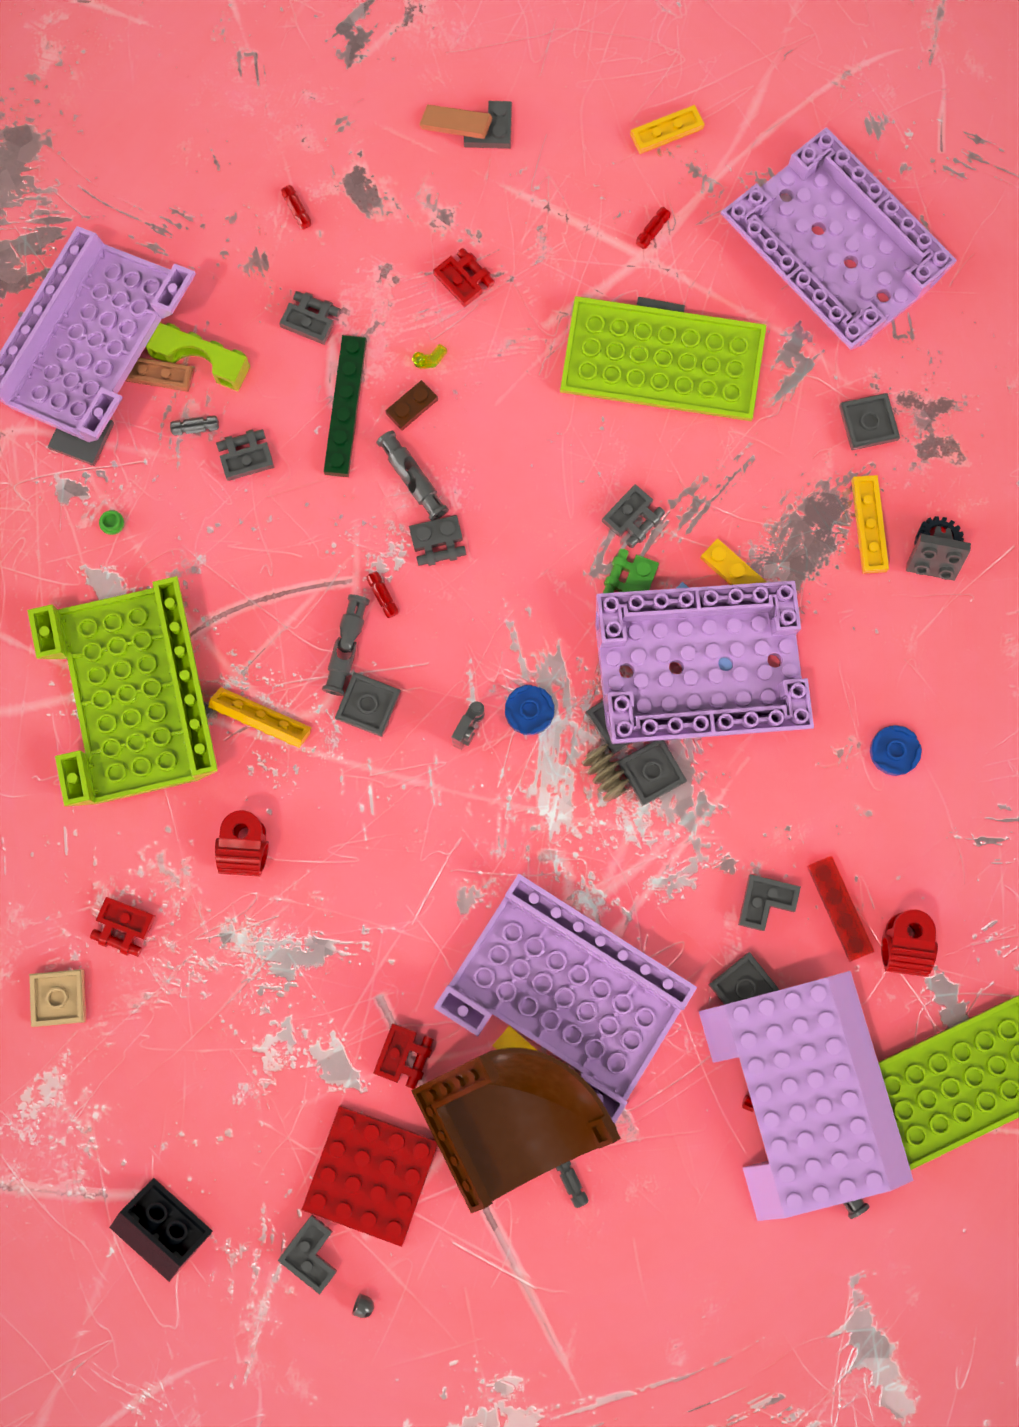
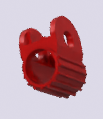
(241, 855)
(908, 954)

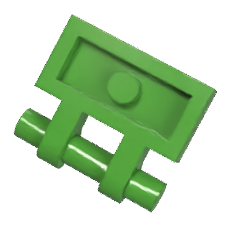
(639, 577)

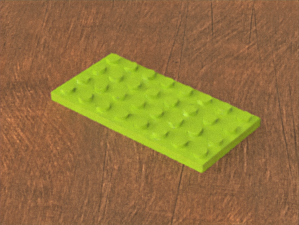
(663, 358)
(956, 1083)

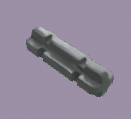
(194, 425)
(572, 1185)

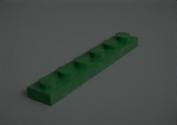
(345, 406)

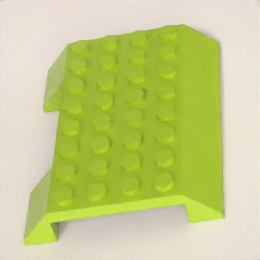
(131, 692)

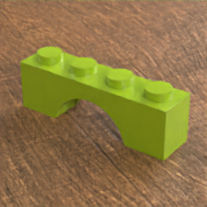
(171, 345)

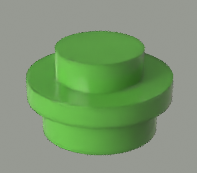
(111, 522)

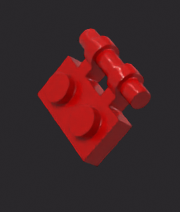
(458, 281)
(126, 919)
(395, 1054)

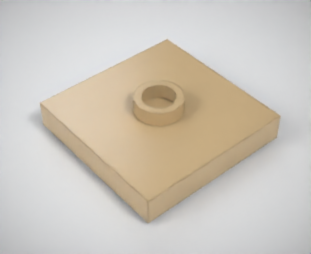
(57, 998)

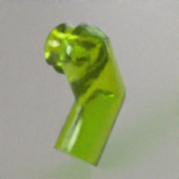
(431, 360)

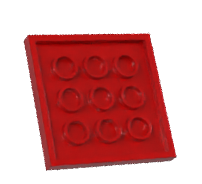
(370, 1176)

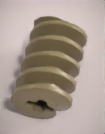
(605, 773)

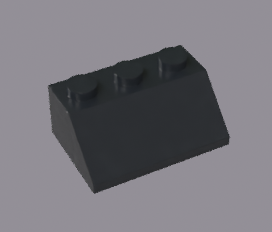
(160, 1229)

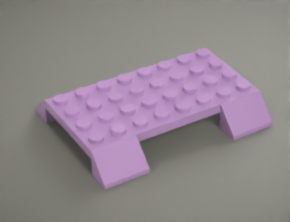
(86, 334)
(568, 990)
(812, 1096)

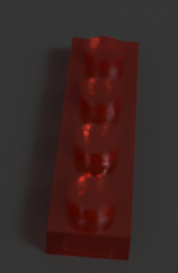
(840, 909)

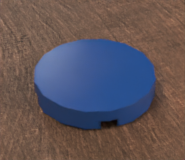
(529, 710)
(895, 750)

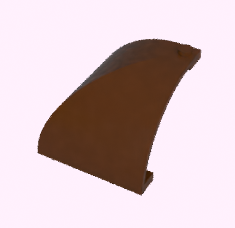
(511, 1120)

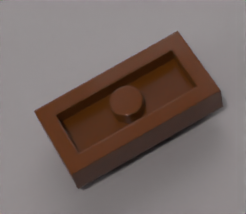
(411, 405)

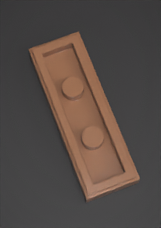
(455, 121)
(161, 374)

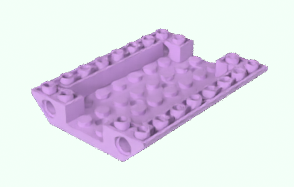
(859, 225)
(696, 631)

